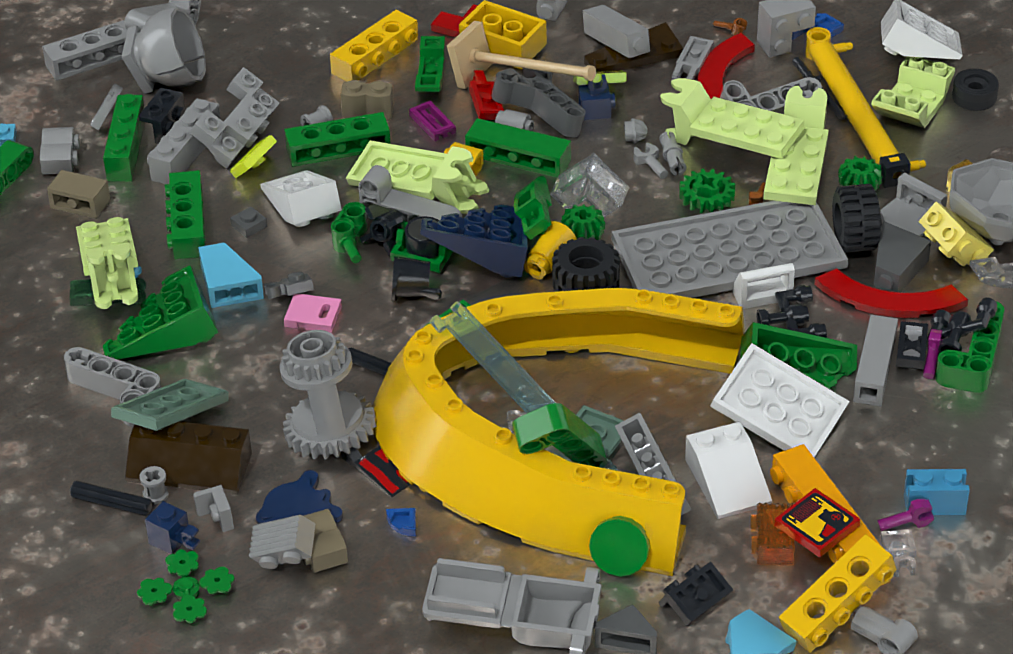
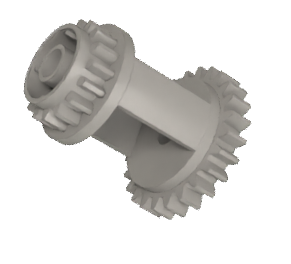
(328, 418)

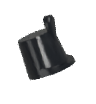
(412, 279)

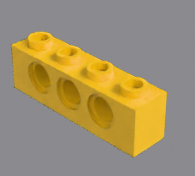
(374, 46)
(839, 578)

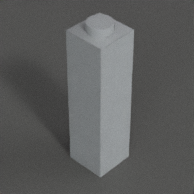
(616, 31)
(875, 360)

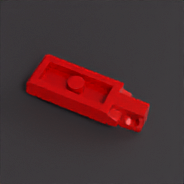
(481, 95)

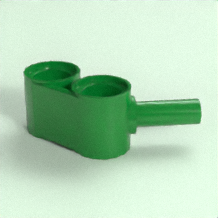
(346, 227)

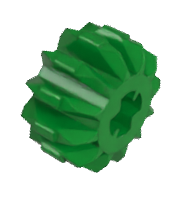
(860, 172)
(584, 221)

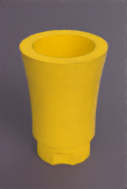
(540, 257)

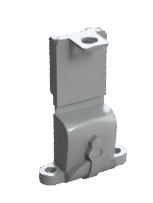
(535, 607)

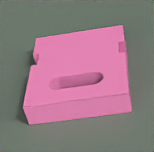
(307, 312)

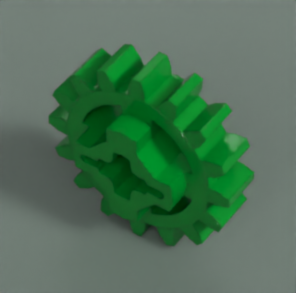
(707, 191)

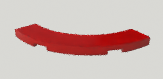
(718, 61)
(889, 303)

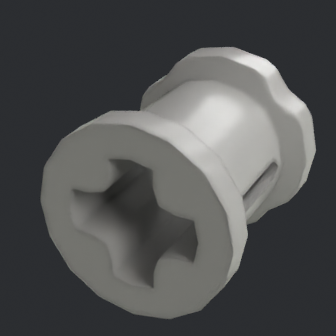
(319, 116)
(153, 482)

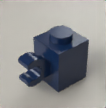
(596, 99)
(169, 529)

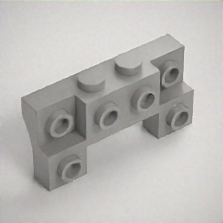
(239, 128)

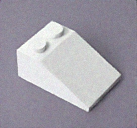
(303, 197)
(727, 469)

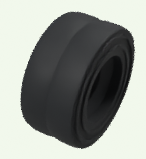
(975, 89)

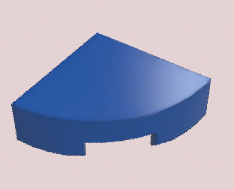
(402, 520)

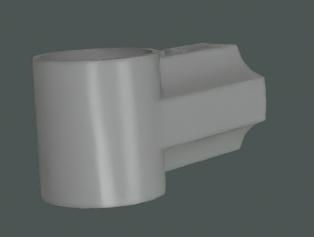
(890, 635)

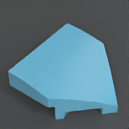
(754, 635)

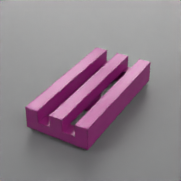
(428, 121)

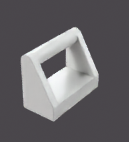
(763, 292)

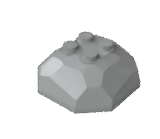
(984, 198)

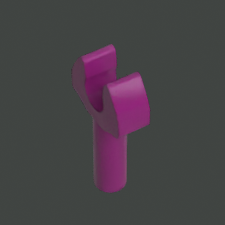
(932, 354)
(918, 513)

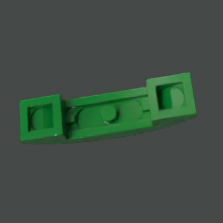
(431, 64)

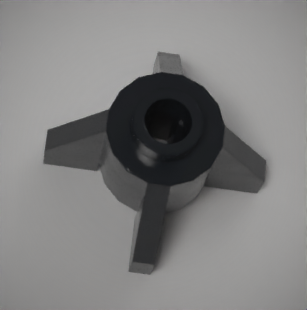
(384, 225)

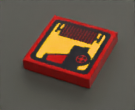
(817, 522)

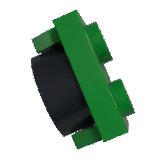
(416, 246)

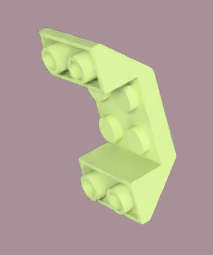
(918, 92)

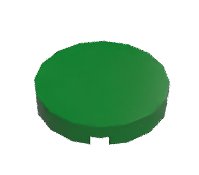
(619, 546)

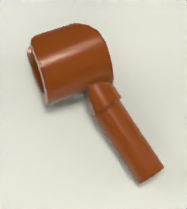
(736, 27)
(757, 197)

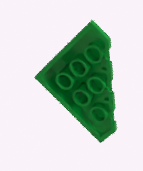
(167, 320)
(812, 355)

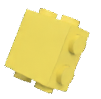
(954, 235)

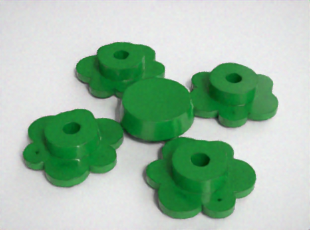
(185, 588)

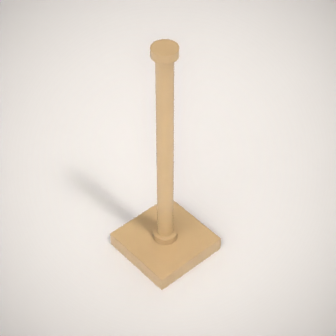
(471, 52)

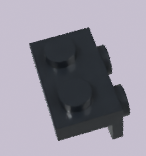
(163, 112)

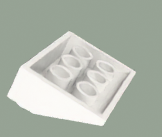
(917, 34)

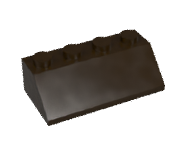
(191, 455)

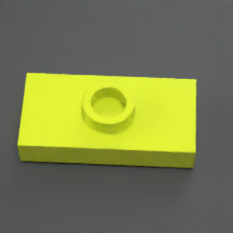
(253, 157)

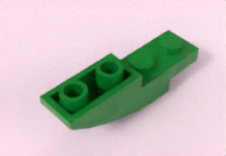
(532, 207)

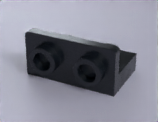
(696, 593)

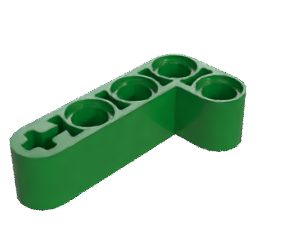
(13, 162)
(972, 369)
(559, 428)

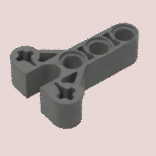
(536, 92)

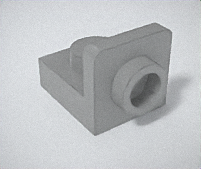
(214, 502)

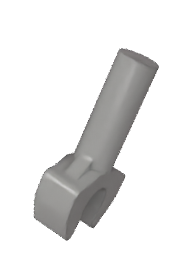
(650, 158)

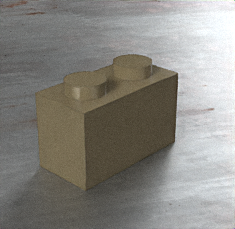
(78, 194)

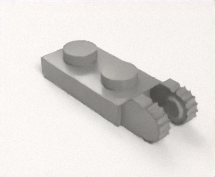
(692, 57)

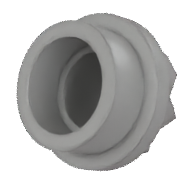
(635, 130)

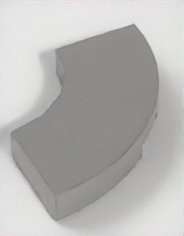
(106, 106)

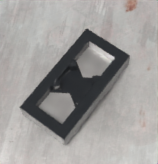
(912, 345)

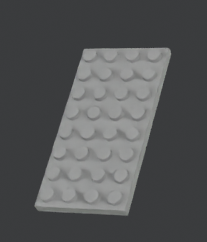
(710, 249)

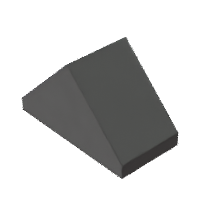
(626, 632)

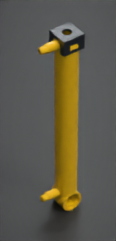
(856, 106)

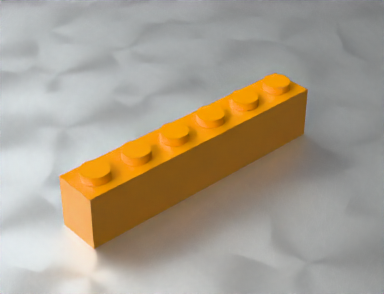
(799, 474)

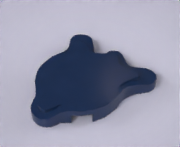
(297, 499)

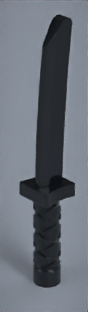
(805, 72)

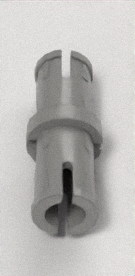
(672, 153)

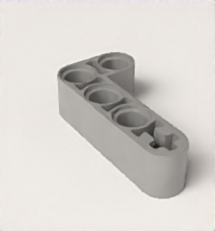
(141, 15)
(770, 100)
(377, 189)
(109, 375)

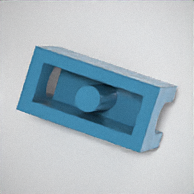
(941, 487)

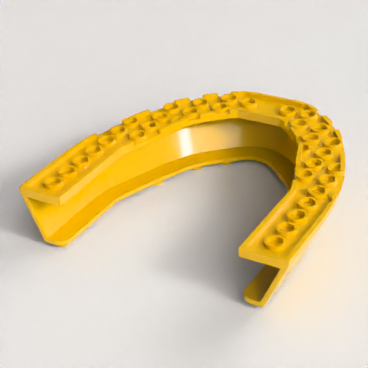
(540, 494)

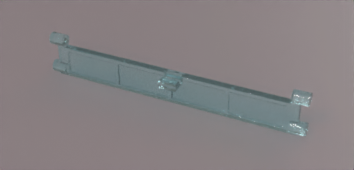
(495, 360)

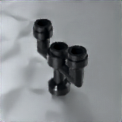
(795, 314)
(961, 324)

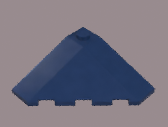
(485, 238)

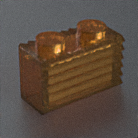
(770, 543)

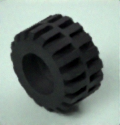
(856, 217)
(585, 265)

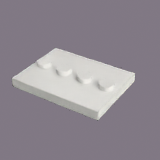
(779, 402)

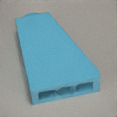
(228, 276)

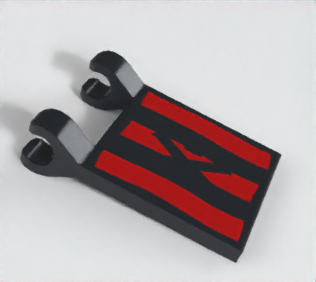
(377, 469)

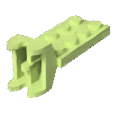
(729, 121)
(799, 172)
(424, 173)
(109, 260)

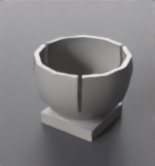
(162, 49)

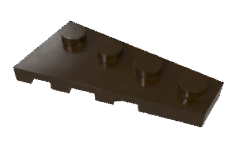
(663, 47)

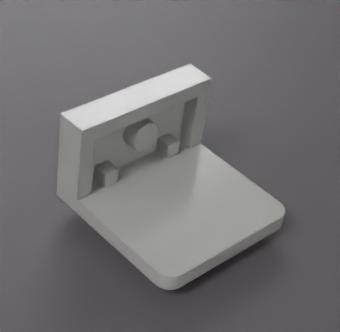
(911, 203)

